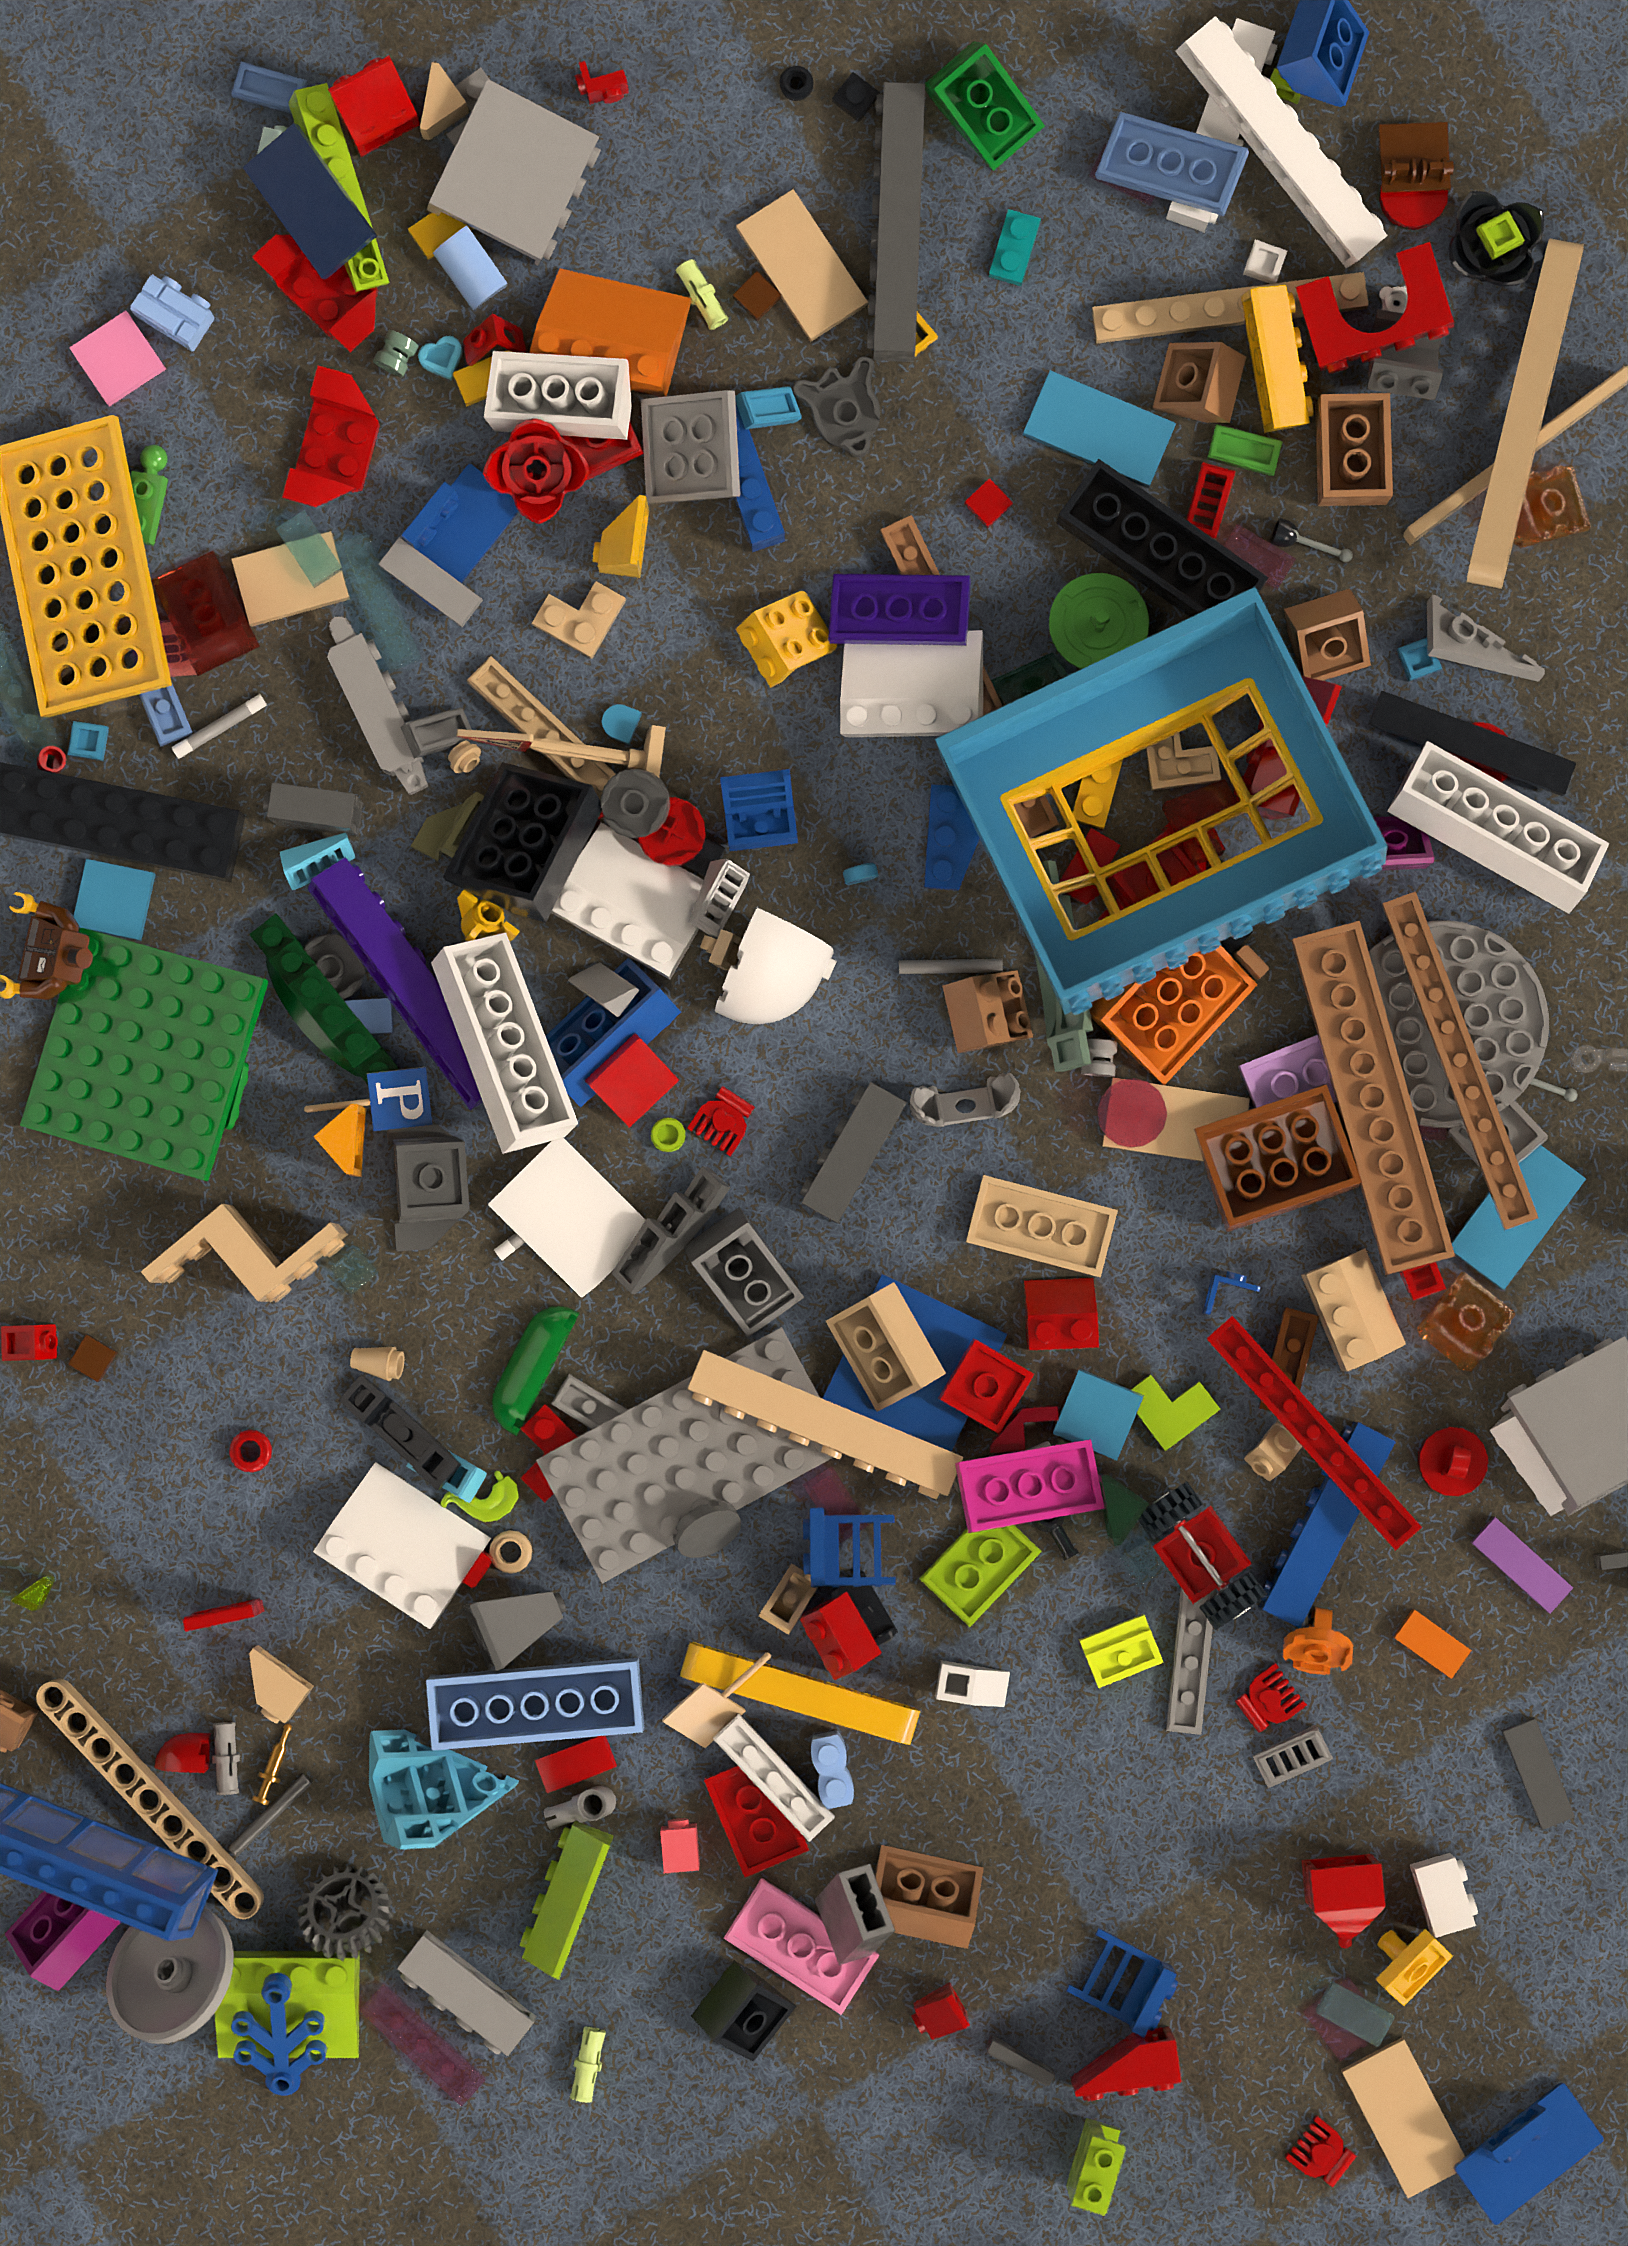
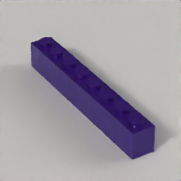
(395, 968)

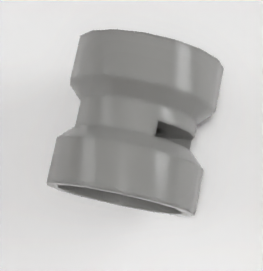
(1100, 1050)

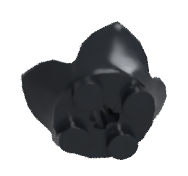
(1469, 253)

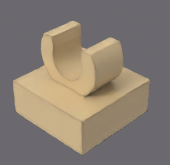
(723, 949)

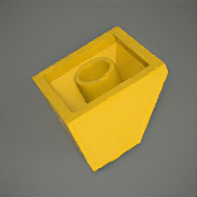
(624, 541)

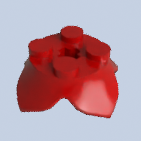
(536, 495)

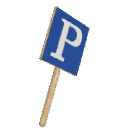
(395, 1099)

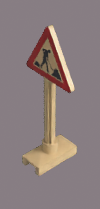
(646, 759)

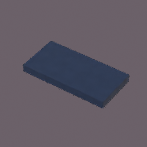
(309, 201)

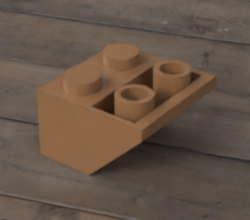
(987, 1011)

